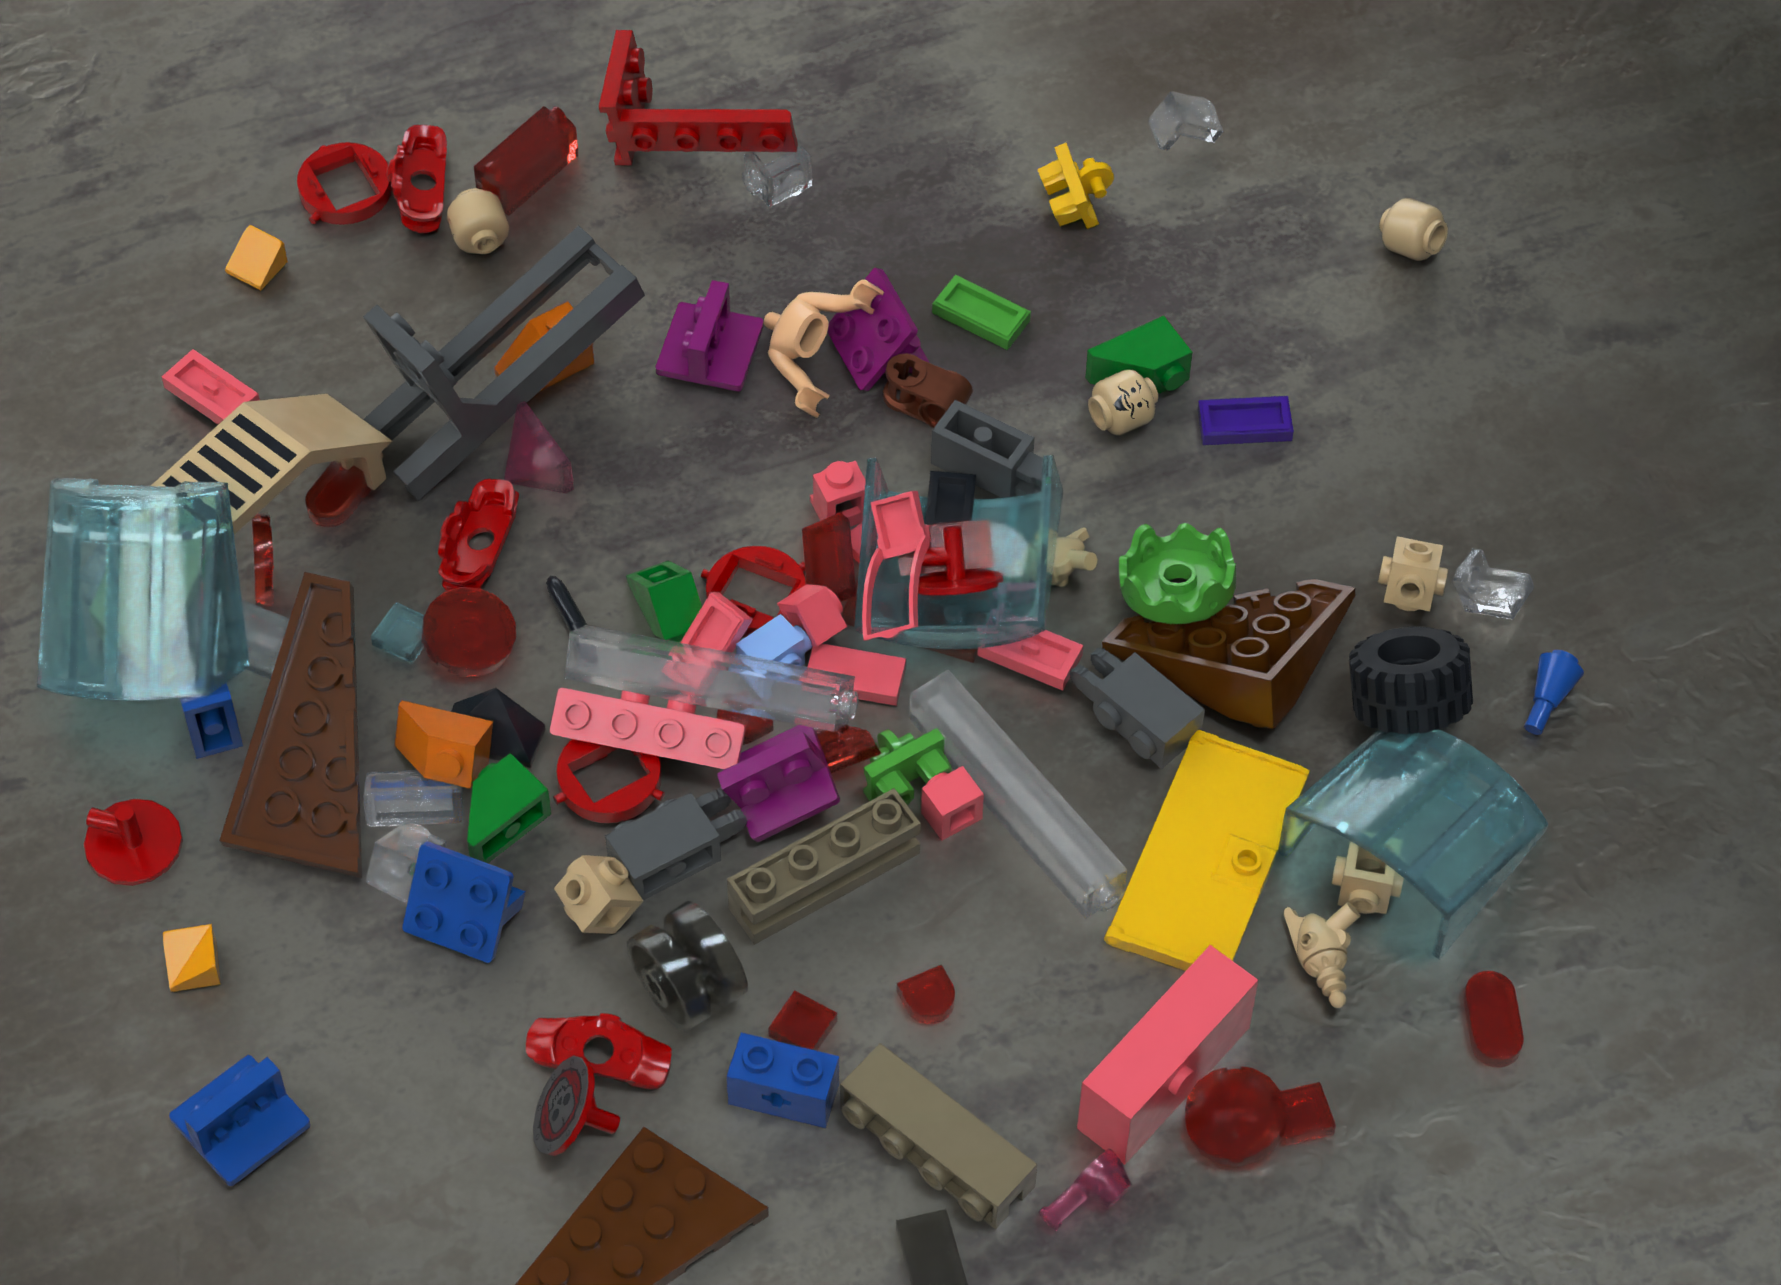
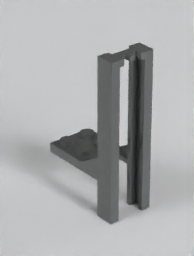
(433, 373)

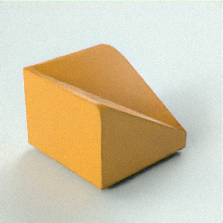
(191, 957)

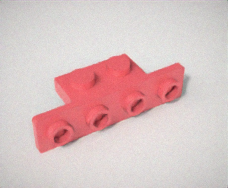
(646, 728)

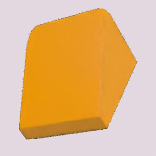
(257, 258)

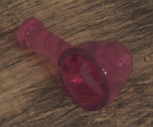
(1102, 1181)

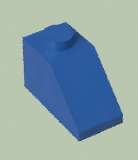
(212, 722)

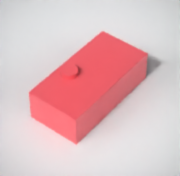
(1166, 1054)

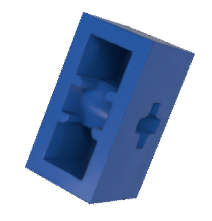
(783, 1080)

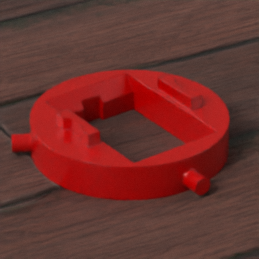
(332, 157)
(761, 561)
(619, 805)

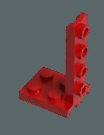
(679, 129)

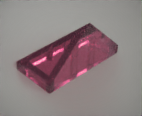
(535, 456)

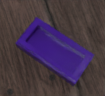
(1245, 420)

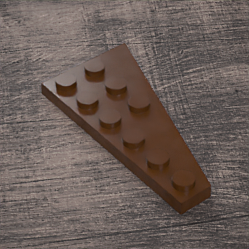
(303, 760)
(645, 1221)

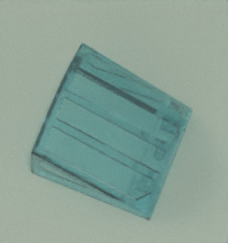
(1022, 549)
(140, 592)
(1430, 814)

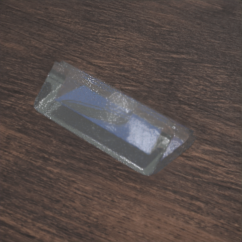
(410, 797)

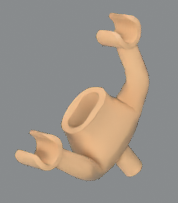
(802, 331)

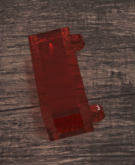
(528, 158)

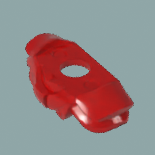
(420, 153)
(489, 510)
(635, 1056)

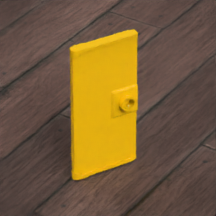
(1207, 853)

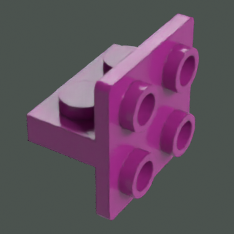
(872, 340)
(710, 342)
(781, 782)

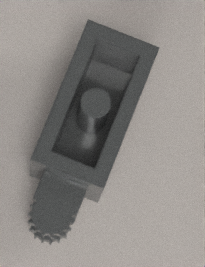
(988, 448)
(1140, 705)
(674, 840)

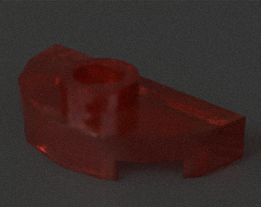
(847, 746)

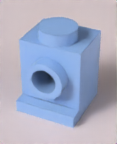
(777, 642)

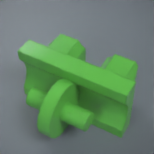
(904, 761)

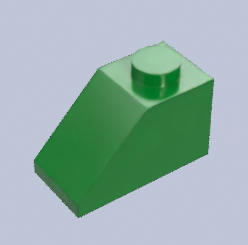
(1150, 349)
(666, 599)
(504, 808)

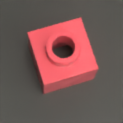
(815, 611)
(951, 802)

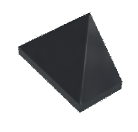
(513, 726)

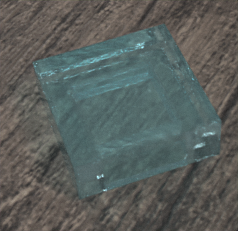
(400, 633)

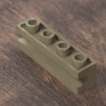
(823, 866)
(936, 1136)

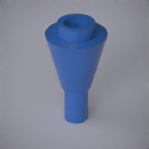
(1555, 679)

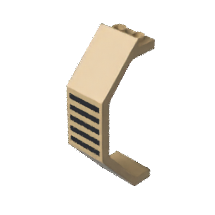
(272, 443)

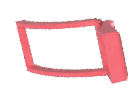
(899, 532)

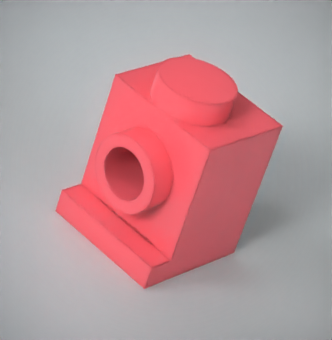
(837, 485)

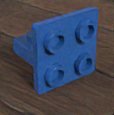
(460, 902)
(240, 1118)

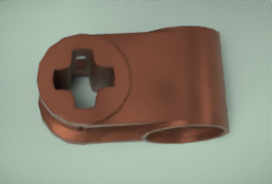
(926, 392)

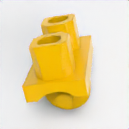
(1064, 173)

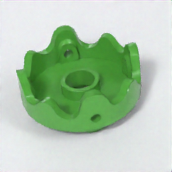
(1184, 554)

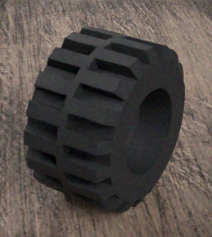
(1411, 680)

